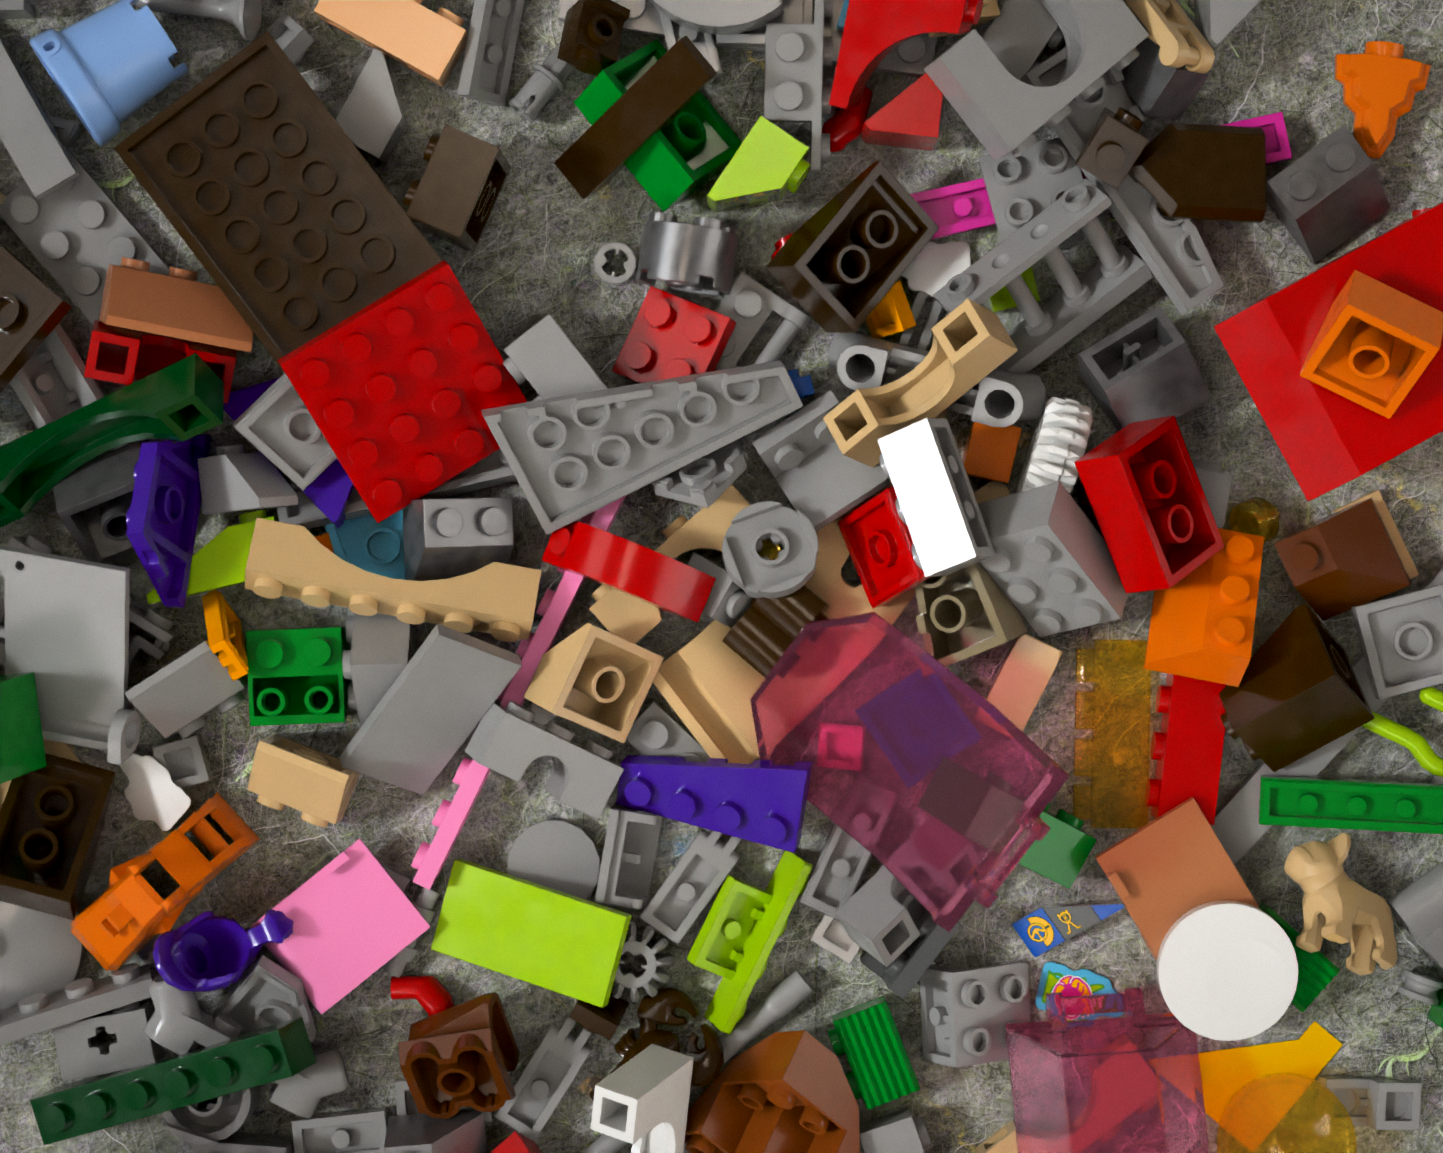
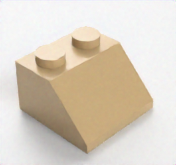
(595, 680)
(301, 779)

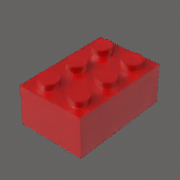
(1149, 504)

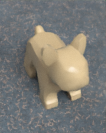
(1340, 907)

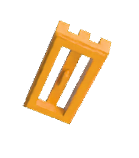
(225, 634)

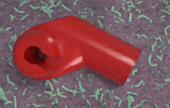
(847, 123)
(425, 990)

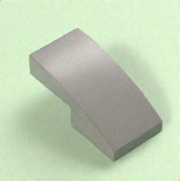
(1378, 1101)

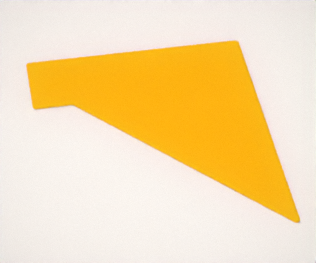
(1230, 1069)

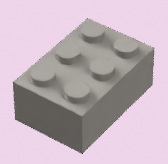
(1051, 560)

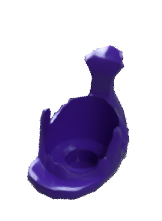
(214, 949)

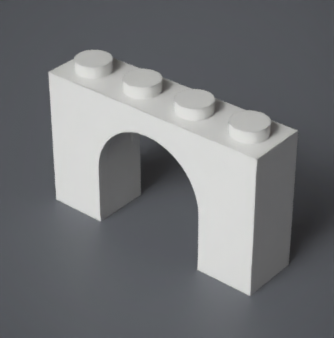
(646, 1101)

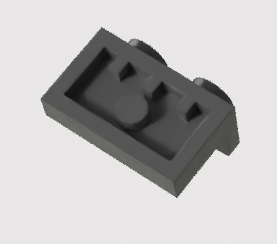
(916, 958)

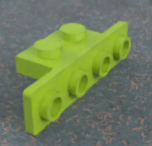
(743, 933)

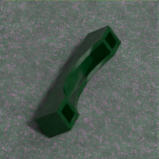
(166, 404)
(173, 1082)

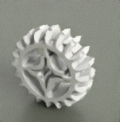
(1056, 445)

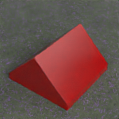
(908, 119)

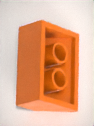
(1208, 617)

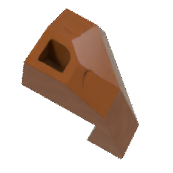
(777, 1099)

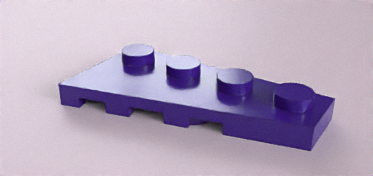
(736, 799)

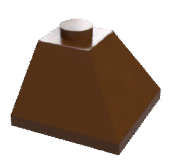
(1343, 560)

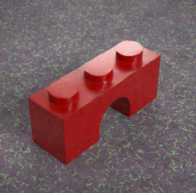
(130, 355)

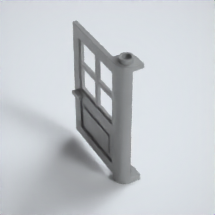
(73, 632)

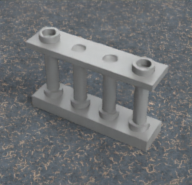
(1082, 298)

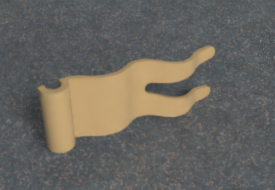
(714, 685)

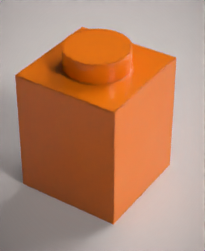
(990, 451)

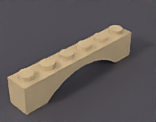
(294, 564)

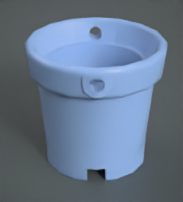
(109, 65)

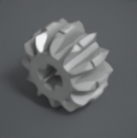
(635, 979)

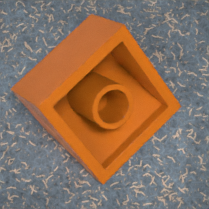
(1373, 344)

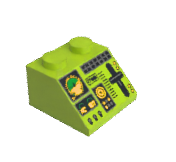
(761, 169)

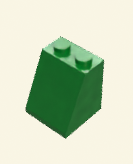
(20, 727)

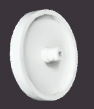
(1227, 970)

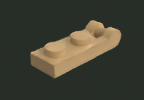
(1174, 33)

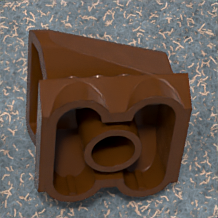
(460, 1058)

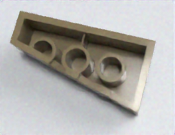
(965, 615)

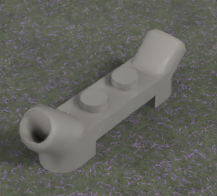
(994, 401)
(181, 1022)

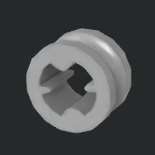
(600, 262)
(1421, 987)

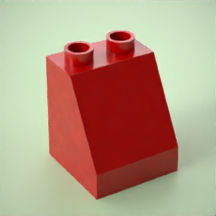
(1318, 431)

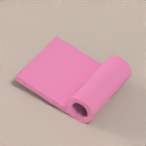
(345, 926)

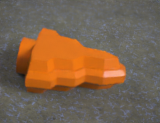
(1378, 91)

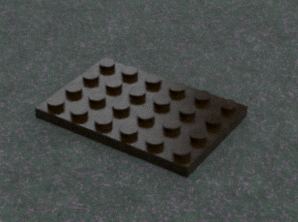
(275, 199)

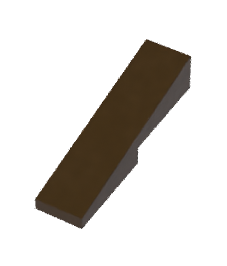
(635, 118)

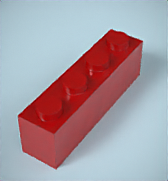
(1187, 746)

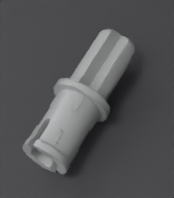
(542, 85)

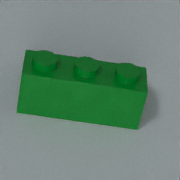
(682, 153)

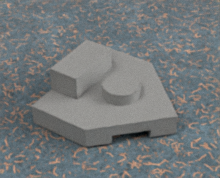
(705, 478)
(266, 997)

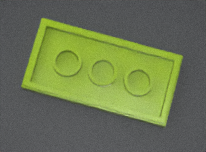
(531, 932)

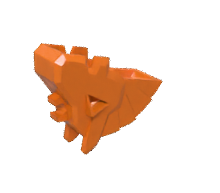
(130, 908)

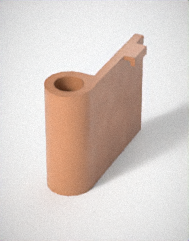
(1171, 870)

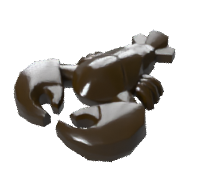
(661, 1010)

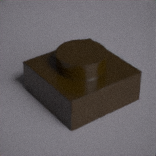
(600, 1020)

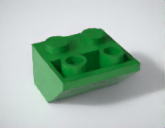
(297, 675)

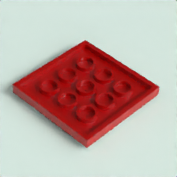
(405, 390)

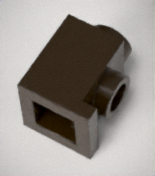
(592, 35)

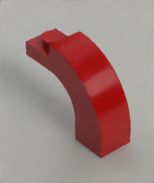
(630, 569)

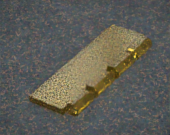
(1120, 734)

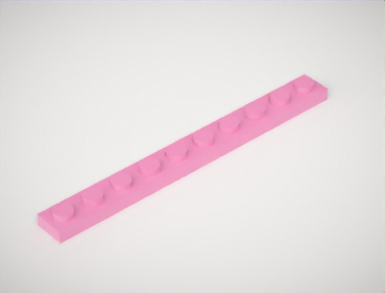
(472, 775)

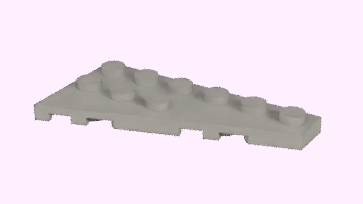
(609, 442)

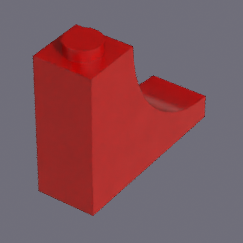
(879, 26)

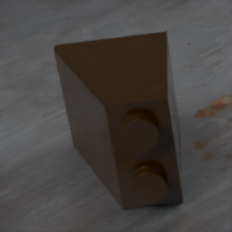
(1295, 694)

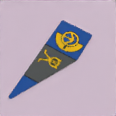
(1056, 924)

